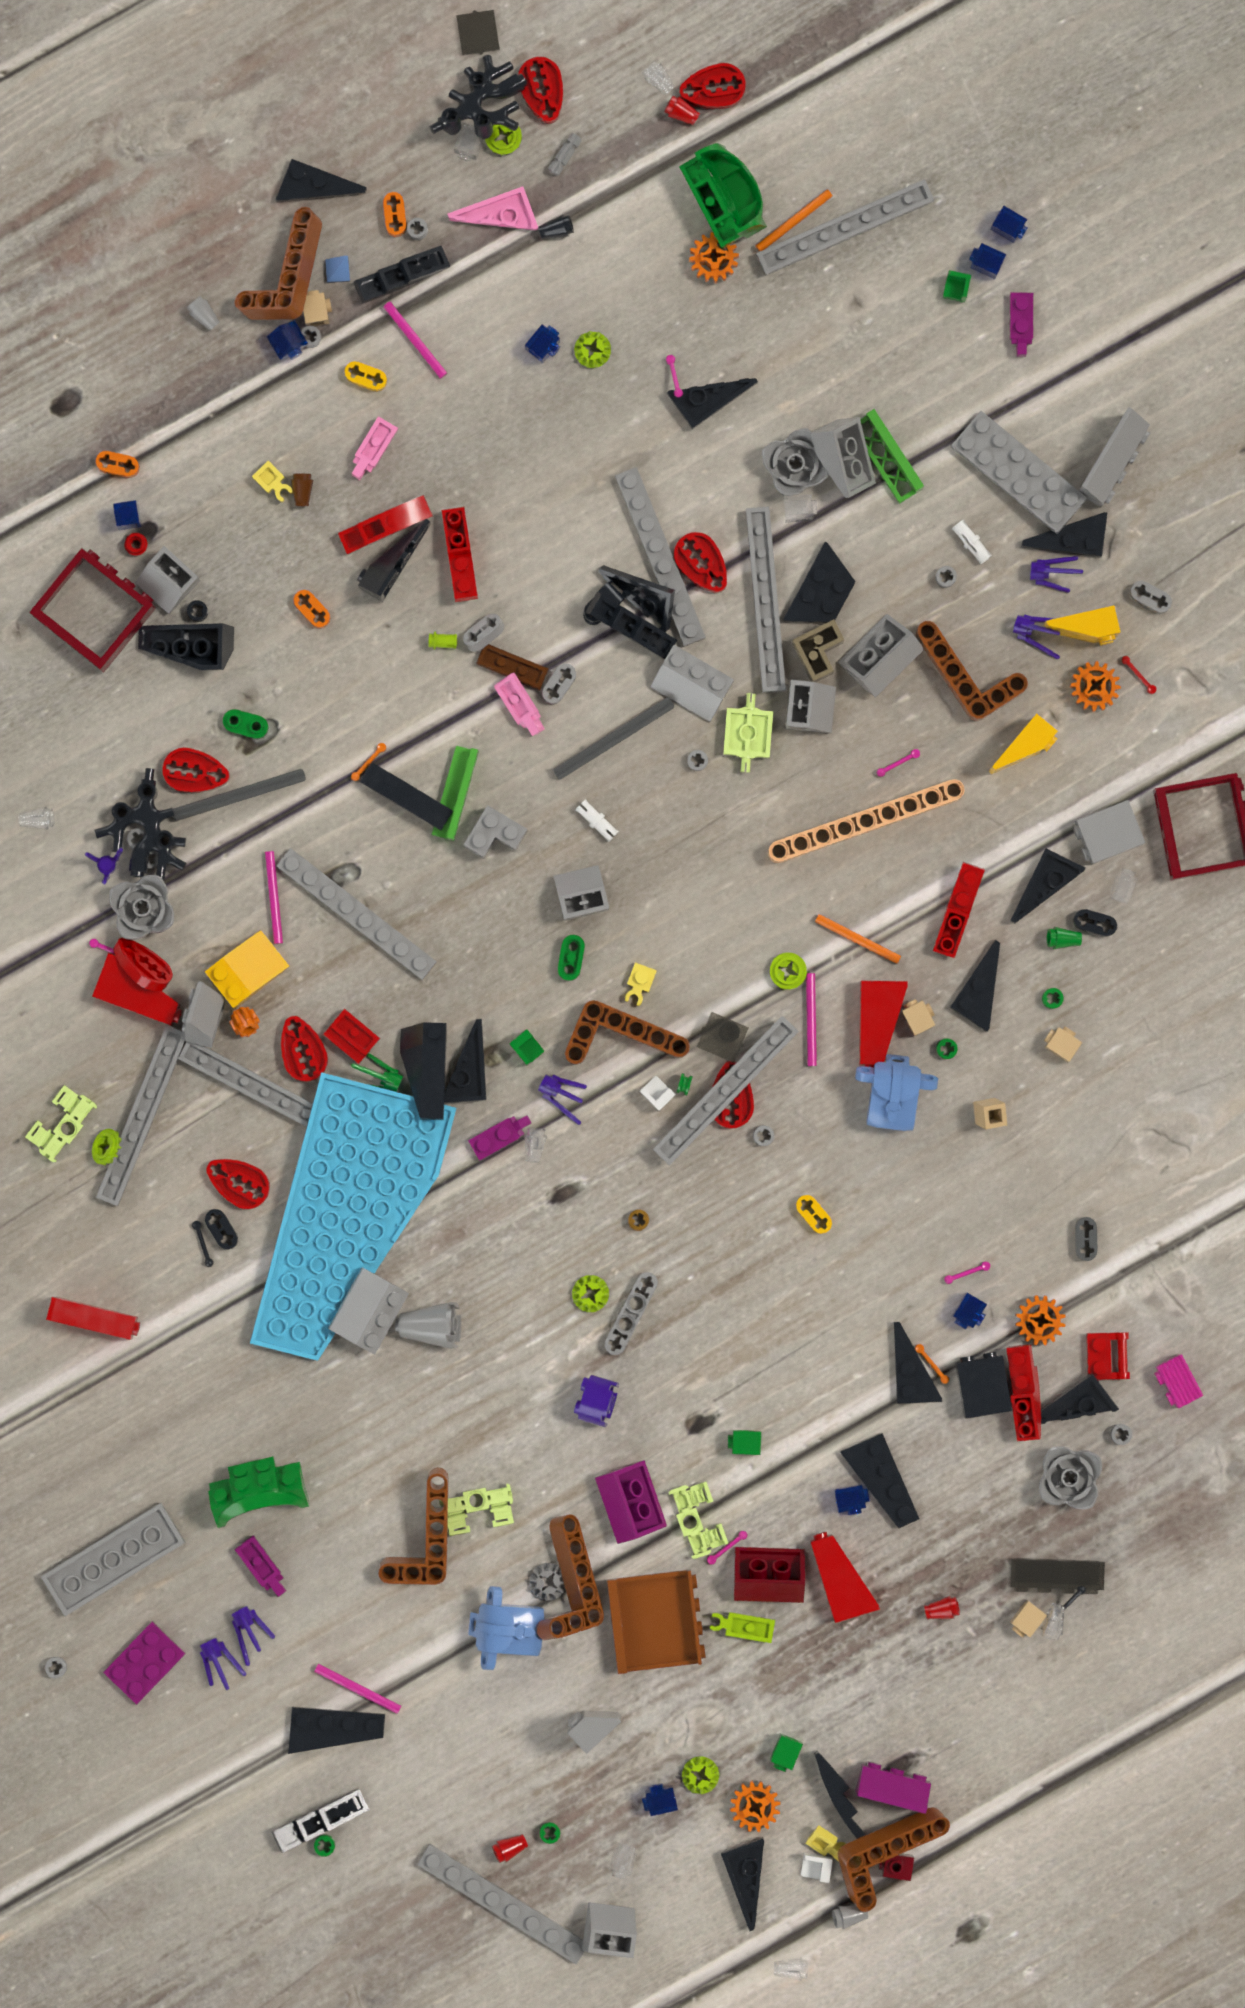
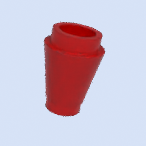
(681, 110)
(943, 1609)
(509, 1848)

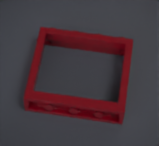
(125, 584)
(1167, 830)

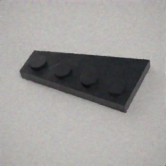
(880, 1474)
(328, 1728)

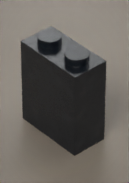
(983, 1385)

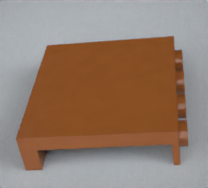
(655, 1621)

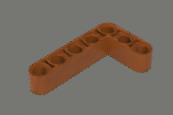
(295, 276)
(964, 678)
(623, 1029)
(433, 1537)
(574, 1582)
(885, 1849)

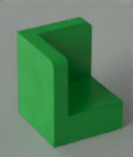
(956, 286)
(527, 1047)

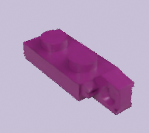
(1021, 321)
(498, 1136)
(261, 1565)

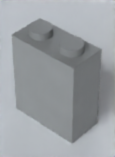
(1108, 832)

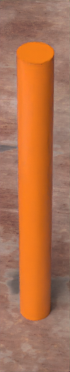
(794, 220)
(862, 941)

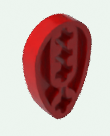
(553, 81)
(720, 99)
(689, 566)
(193, 758)
(143, 965)
(291, 1058)
(744, 1100)
(236, 1195)

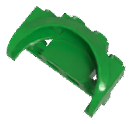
(726, 194)
(255, 1487)

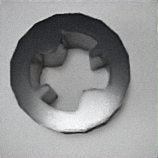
(204, 611)

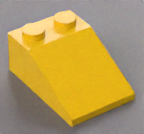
(1089, 626)
(1030, 742)
(247, 969)

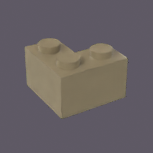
(812, 648)

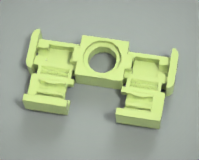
(78, 1111)
(496, 1498)
(698, 1540)

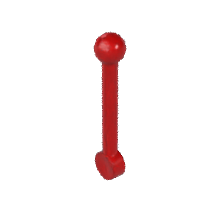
(1151, 689)

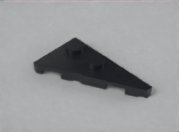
(310, 182)
(704, 401)
(1078, 538)
(648, 596)
(1048, 877)
(977, 995)
(468, 1078)
(912, 1378)
(1081, 1399)
(744, 1870)

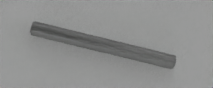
(613, 738)
(239, 794)

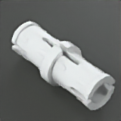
(971, 542)
(597, 820)

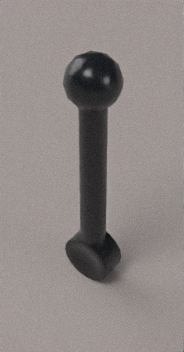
(197, 1225)
(1081, 1590)

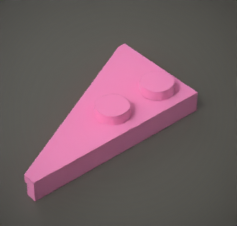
(504, 210)

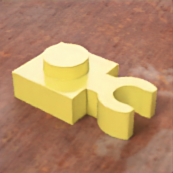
(270, 479)
(640, 979)

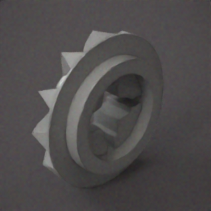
(537, 1583)

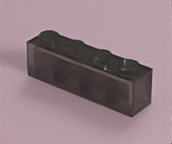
(1056, 1574)

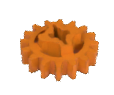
(704, 258)
(1087, 679)
(1042, 1309)
(746, 1812)

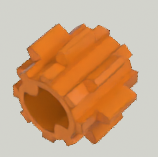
(244, 1021)

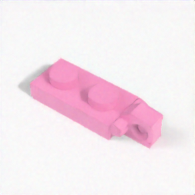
(373, 447)
(519, 704)

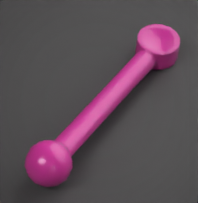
(670, 360)
(914, 754)
(94, 943)
(984, 1266)
(741, 1536)

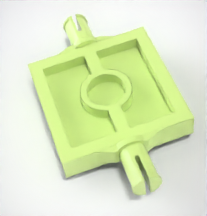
(748, 733)

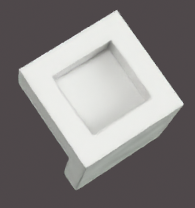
(657, 1093)
(817, 1867)

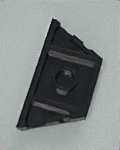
(822, 590)

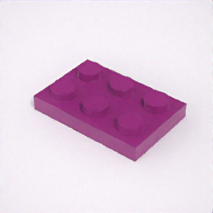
(144, 1662)

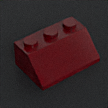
(769, 1574)

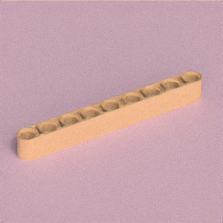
(876, 816)

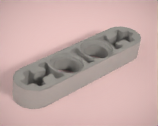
(634, 1315)

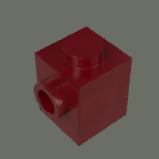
(898, 1867)

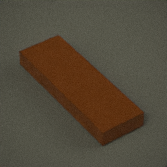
(508, 663)

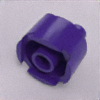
(597, 1400)

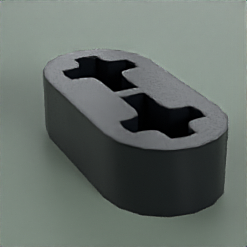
(1094, 928)
(216, 1232)

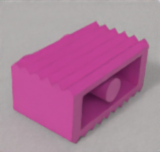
(1178, 1381)

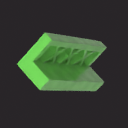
(897, 457)
(457, 789)

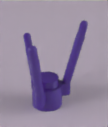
(1041, 569)
(1025, 625)
(106, 864)
(551, 1087)
(243, 1619)
(211, 1651)

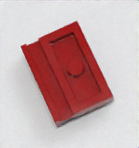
(351, 1036)

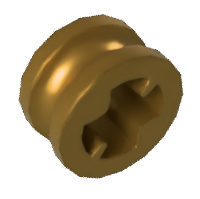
(631, 1221)

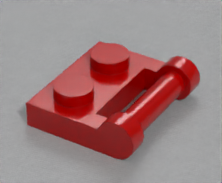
(1100, 1355)

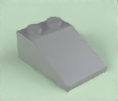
(845, 455)

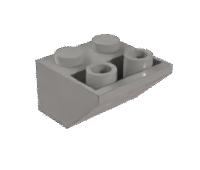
(167, 580)
(810, 706)
(581, 893)
(203, 1015)
(610, 1930)

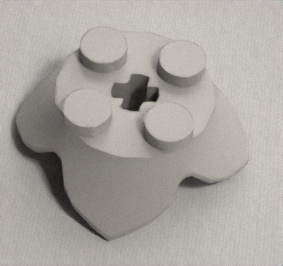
(796, 446)
(127, 896)
(1080, 1493)

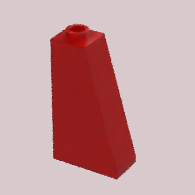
(121, 990)
(878, 1016)
(93, 1318)
(842, 1584)

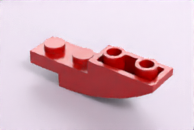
(385, 524)
(459, 554)
(958, 909)
(1026, 1393)

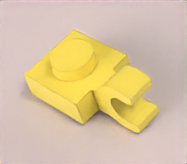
(824, 1842)

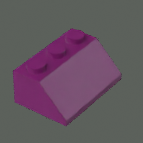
(631, 1502)
(893, 1787)

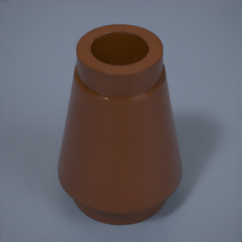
(302, 488)

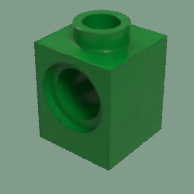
(745, 1442)
(785, 1752)

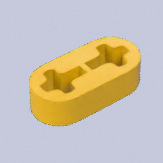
(363, 381)
(817, 1210)

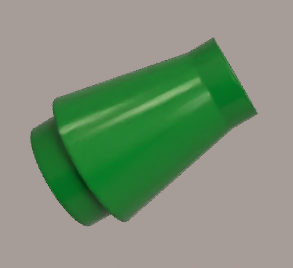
(1063, 938)

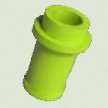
(442, 640)

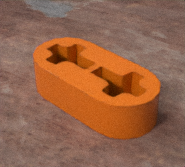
(400, 214)
(116, 469)
(316, 605)

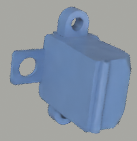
(894, 1092)
(505, 1628)

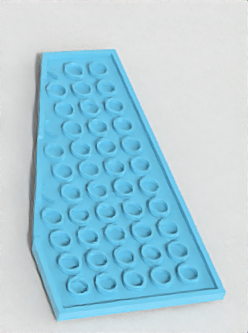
(349, 1201)

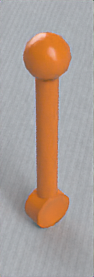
(355, 776)
(920, 1349)

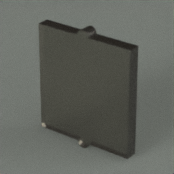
(478, 32)
(722, 1037)

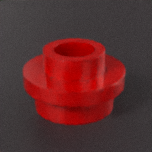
(136, 537)

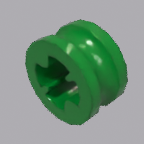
(1053, 1005)
(942, 1043)
(684, 1084)
(557, 1833)
(326, 1838)

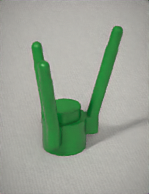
(389, 1080)

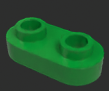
(245, 724)
(571, 958)

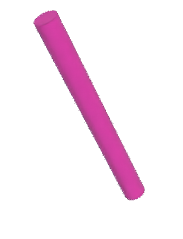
(415, 340)
(273, 897)
(811, 1019)
(357, 1688)

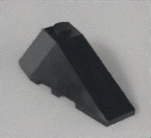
(385, 570)
(190, 644)
(424, 1060)

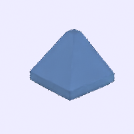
(337, 269)

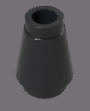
(557, 227)

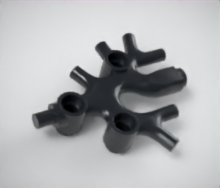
(480, 90)
(150, 818)

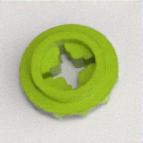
(499, 146)
(597, 359)
(798, 967)
(106, 1138)
(601, 1296)
(697, 1764)

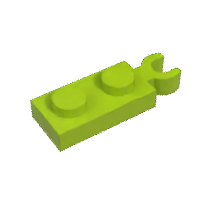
(745, 1626)

